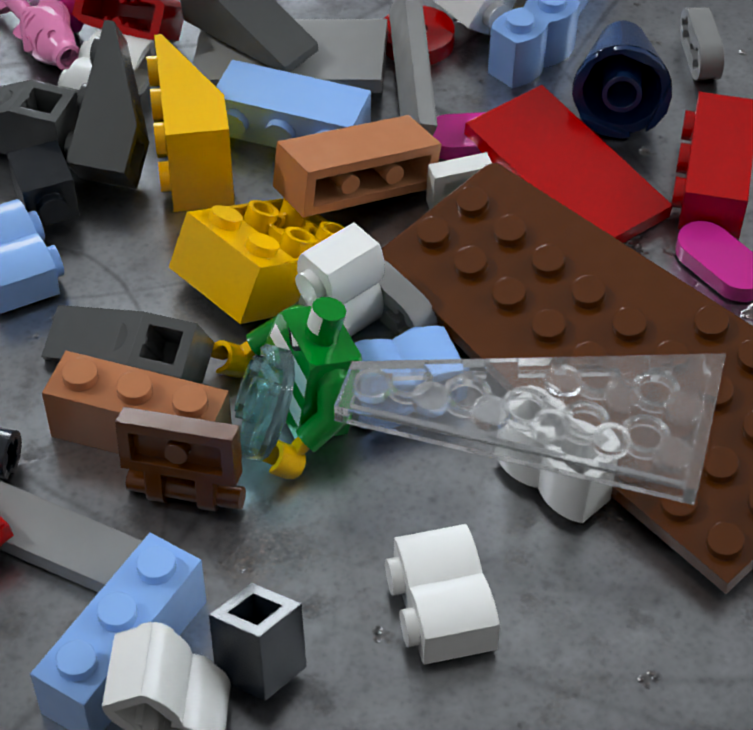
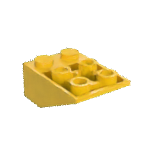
(189, 131)
(247, 255)

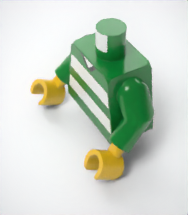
(321, 359)

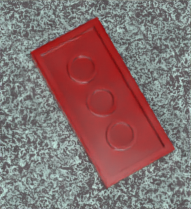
(568, 162)

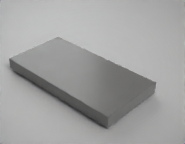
(348, 53)

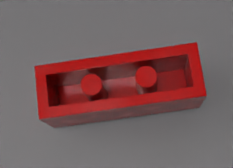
(715, 162)

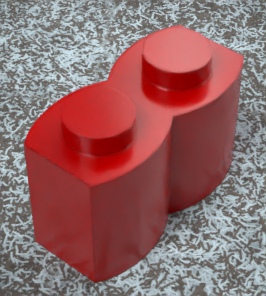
(134, 17)

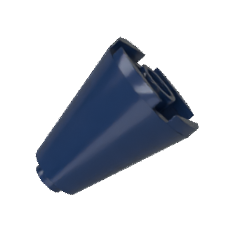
(622, 83)

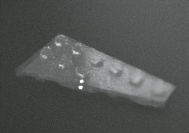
(587, 417)

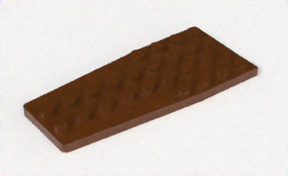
(537, 280)

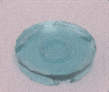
(264, 400)

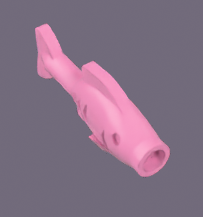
(44, 31)

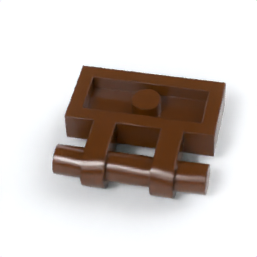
(181, 458)

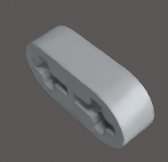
(702, 43)
(403, 303)

